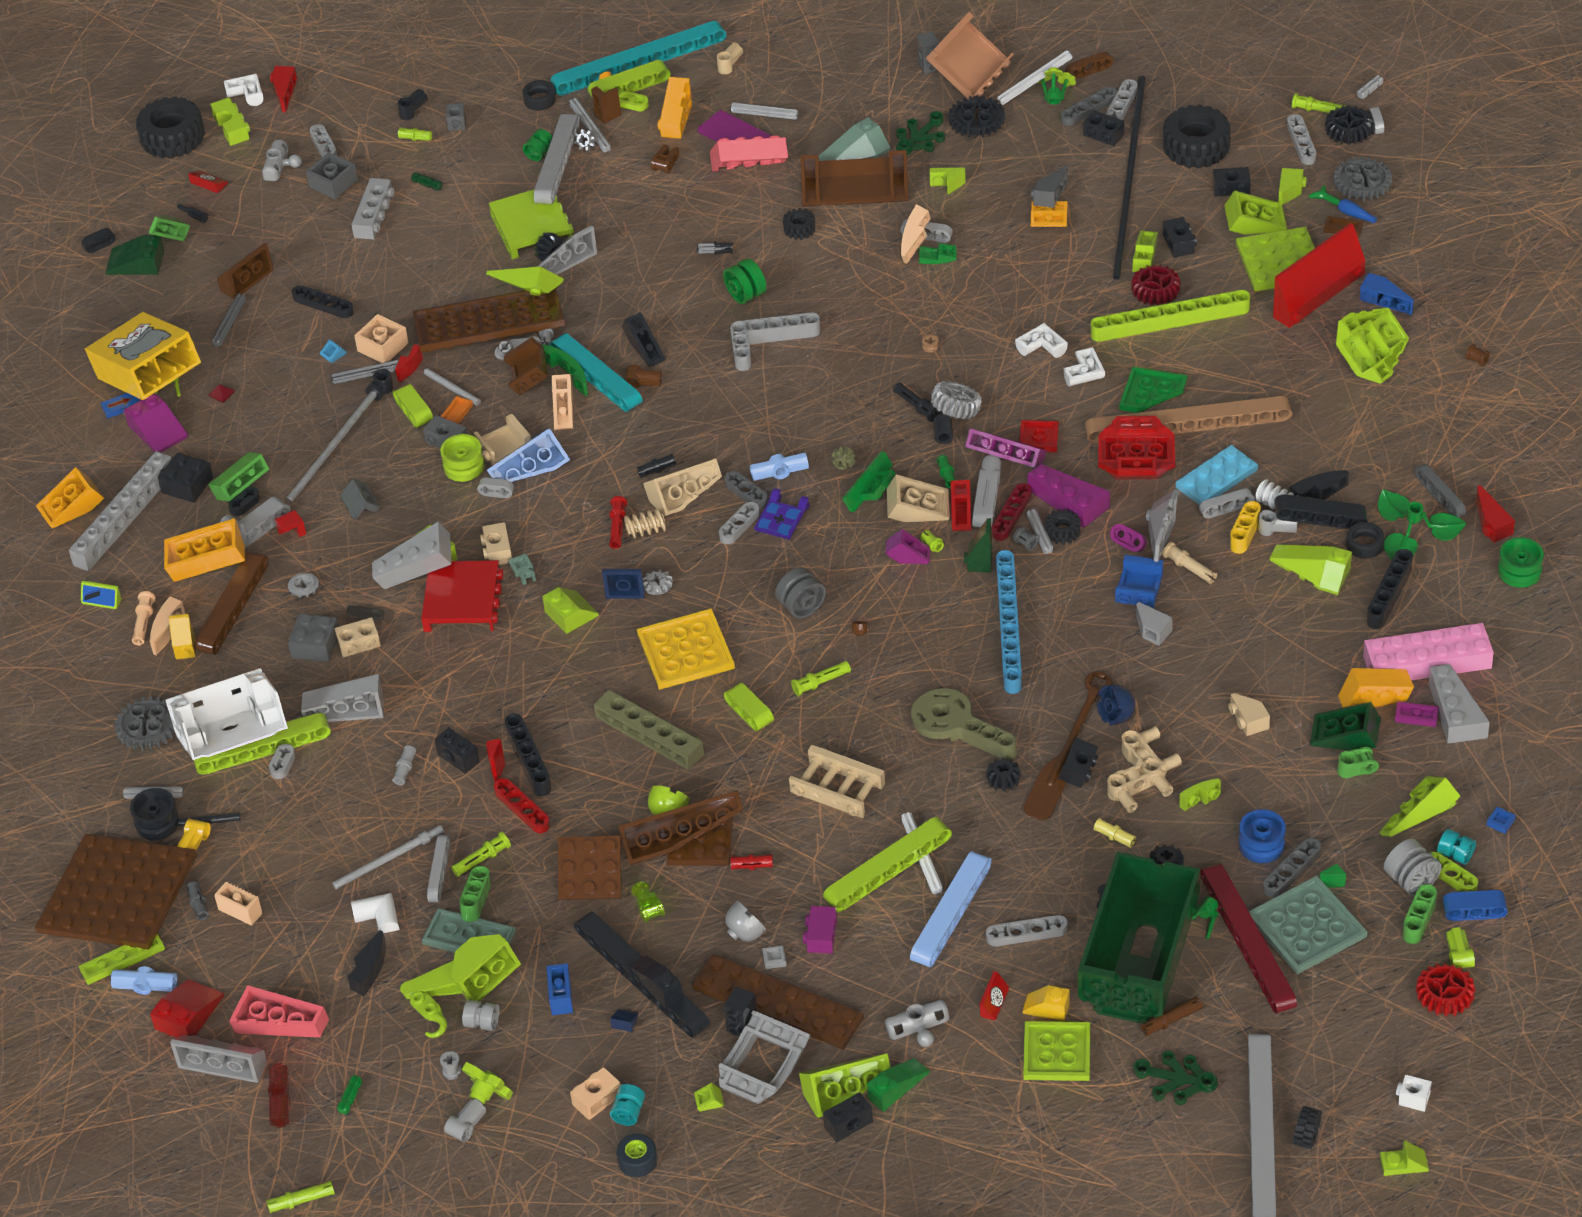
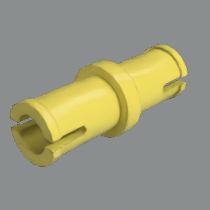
(1115, 833)

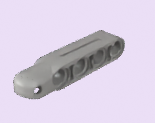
(987, 490)

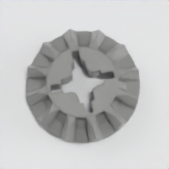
(310, 581)
(652, 587)

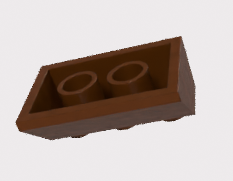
(246, 272)

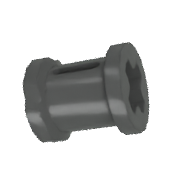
(1025, 538)

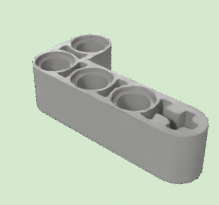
(260, 520)

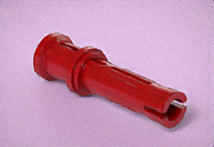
(617, 517)

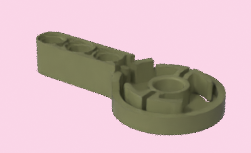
(959, 723)

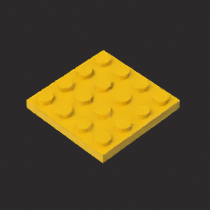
(685, 649)

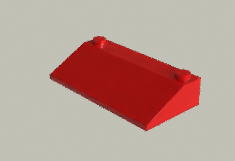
(1318, 276)

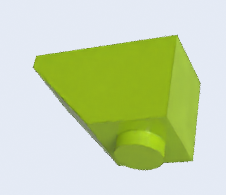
(1291, 184)

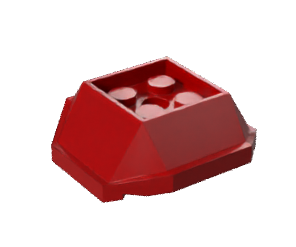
(1136, 448)

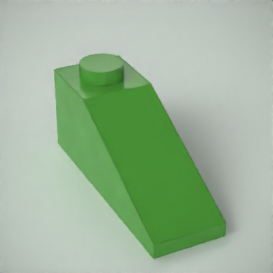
(169, 227)

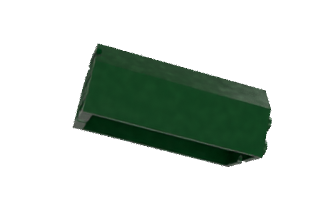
(1134, 897)

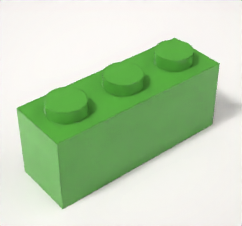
(238, 476)

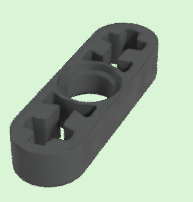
(743, 482)

